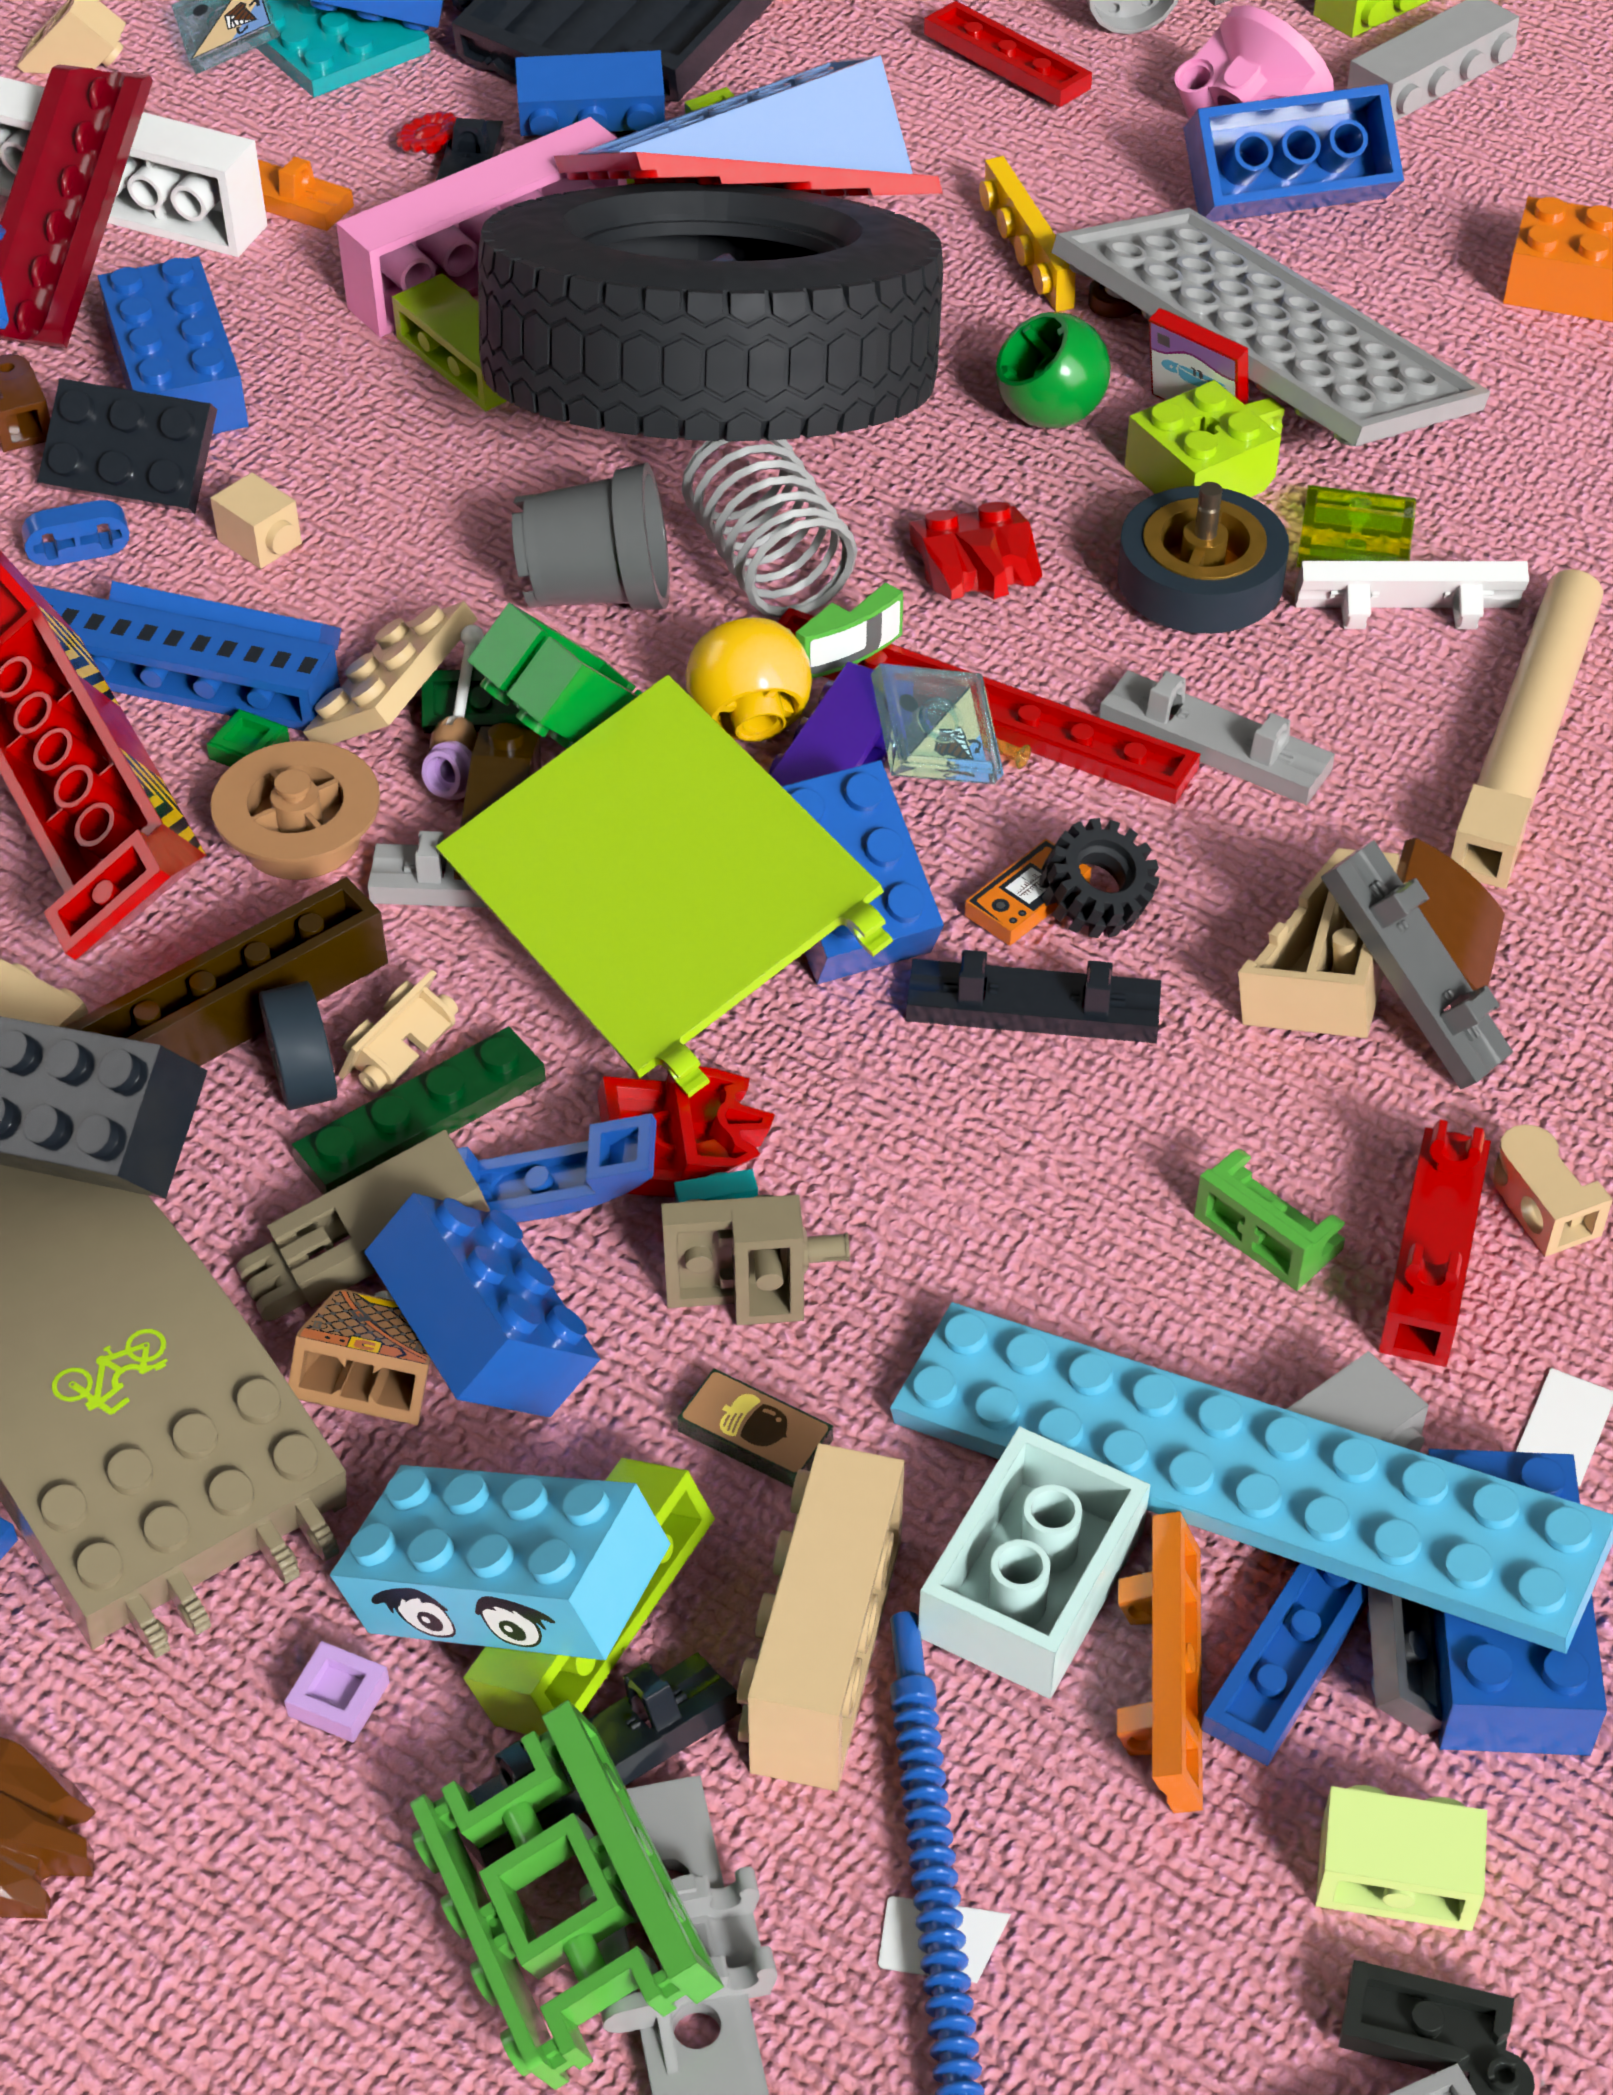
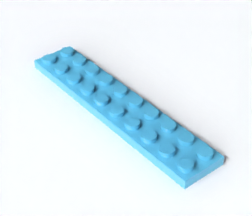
(1270, 1475)

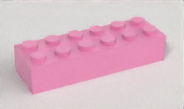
(442, 222)

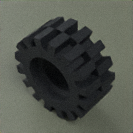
(1115, 855)

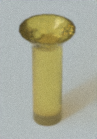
(1018, 754)

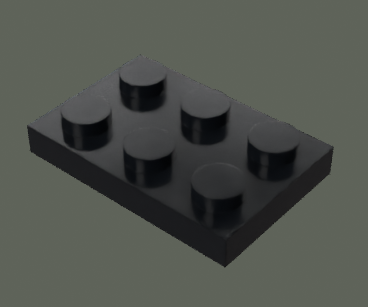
(127, 445)

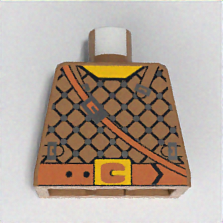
(361, 1358)

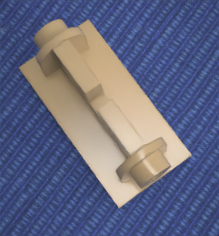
(380, 1048)

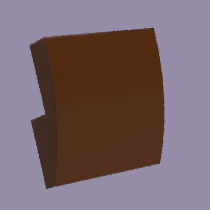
(1457, 909)

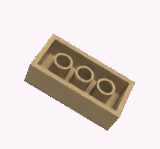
(823, 1618)

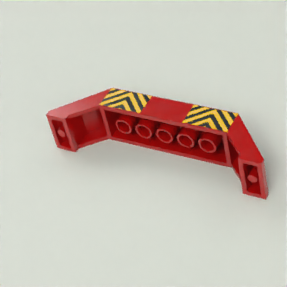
(81, 776)

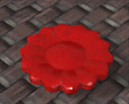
(427, 132)

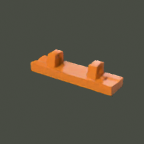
(300, 196)
(1173, 1719)

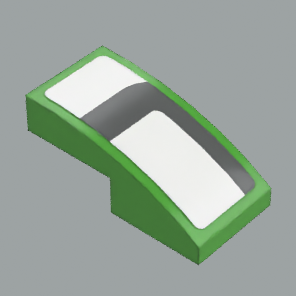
(852, 636)

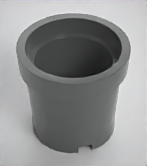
(595, 543)

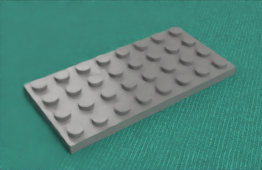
(1298, 336)

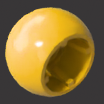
(750, 677)

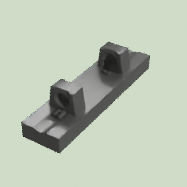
(1418, 964)

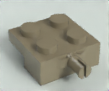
(743, 1256)

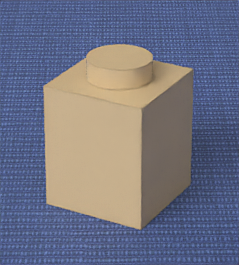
(256, 520)

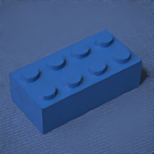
(1293, 153)
(173, 337)
(1505, 1689)

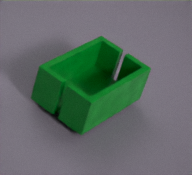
(548, 677)

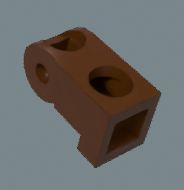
(22, 405)

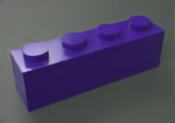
(839, 732)

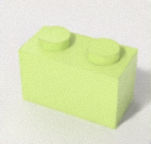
(1402, 1857)

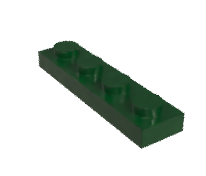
(420, 1108)

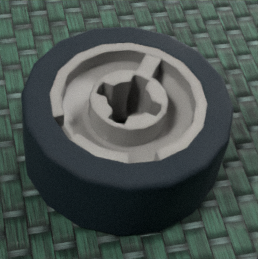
(298, 1045)

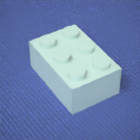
(1033, 1561)

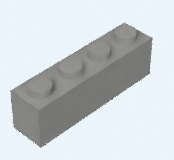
(1438, 54)

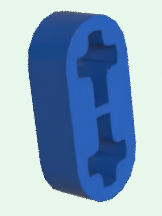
(75, 533)

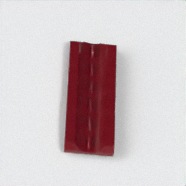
(65, 197)

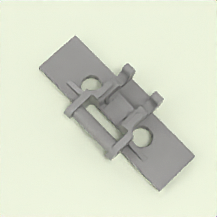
(724, 1919)

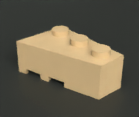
(1314, 969)

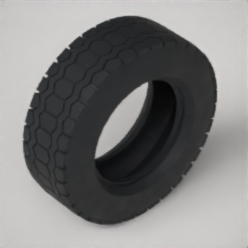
(622, 322)

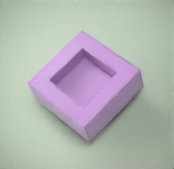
(337, 1691)

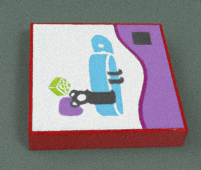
(1191, 355)

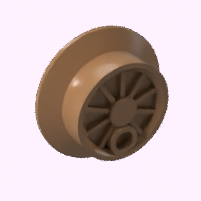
(296, 807)

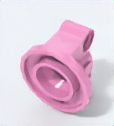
(1250, 61)

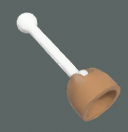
(456, 726)

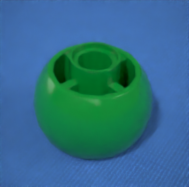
(1053, 370)

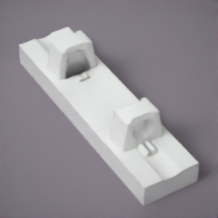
(1411, 584)

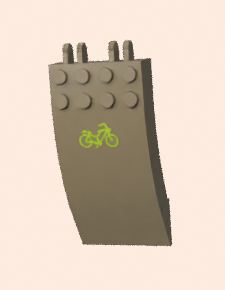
(141, 1413)

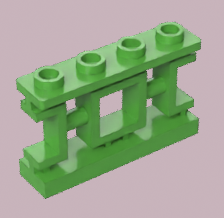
(611, 1860)

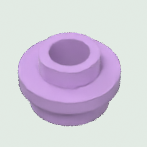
(438, 770)

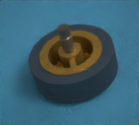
(1202, 559)

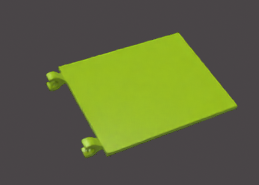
(661, 877)

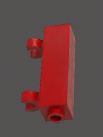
(1435, 1245)

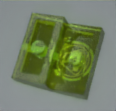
(1355, 526)

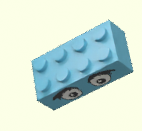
(502, 1560)

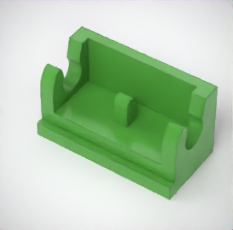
(1264, 1223)

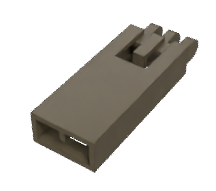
(284, 1276)

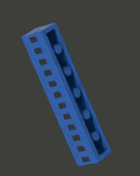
(200, 660)

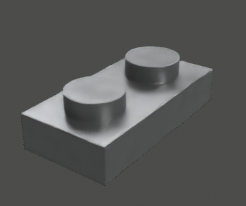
(1404, 1660)

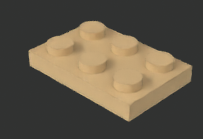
(390, 674)

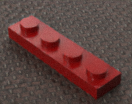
(1008, 53)

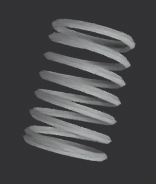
(818, 514)

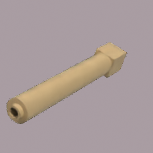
(1517, 757)

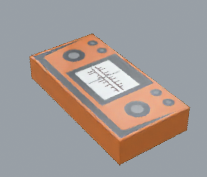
(1013, 899)

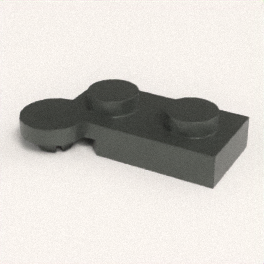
(1433, 2027)

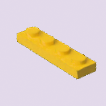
(1028, 232)

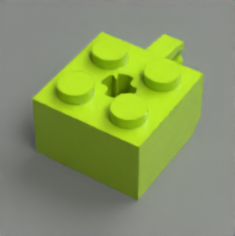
(1206, 439)

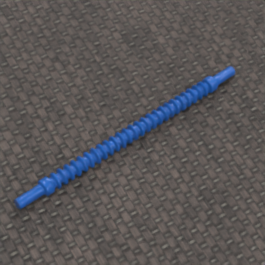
(914, 1701)

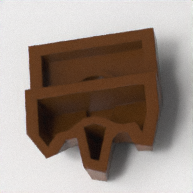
(34, 1831)

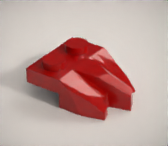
(976, 550)
(693, 1133)

